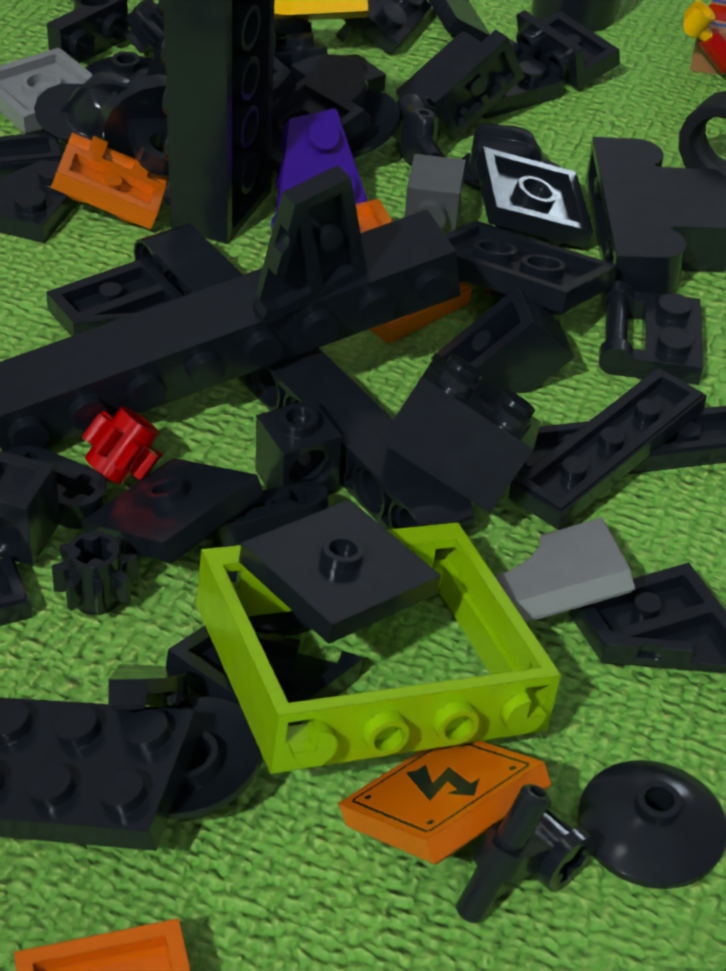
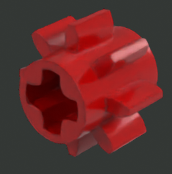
(122, 445)

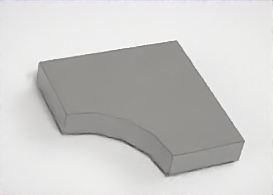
(568, 572)

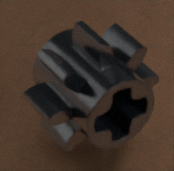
(145, 25)
(95, 573)

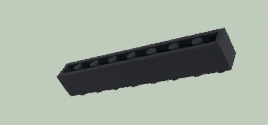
(214, 338)

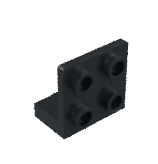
(466, 79)

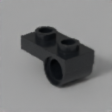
(89, 28)

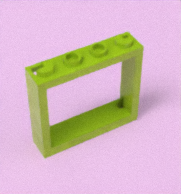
(391, 721)

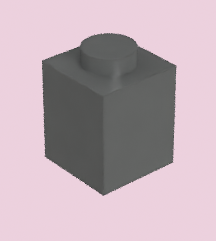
(437, 186)

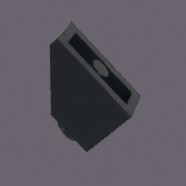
(513, 344)

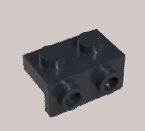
(387, 21)
(566, 47)

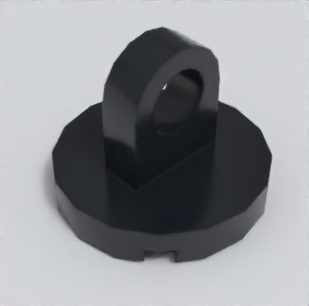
(136, 122)

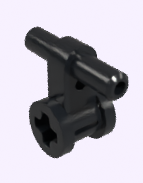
(521, 845)

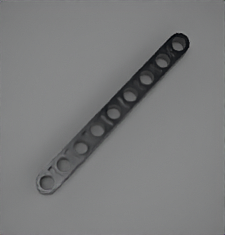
(375, 475)

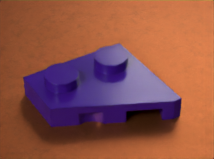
(311, 147)

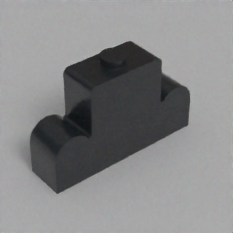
(654, 216)

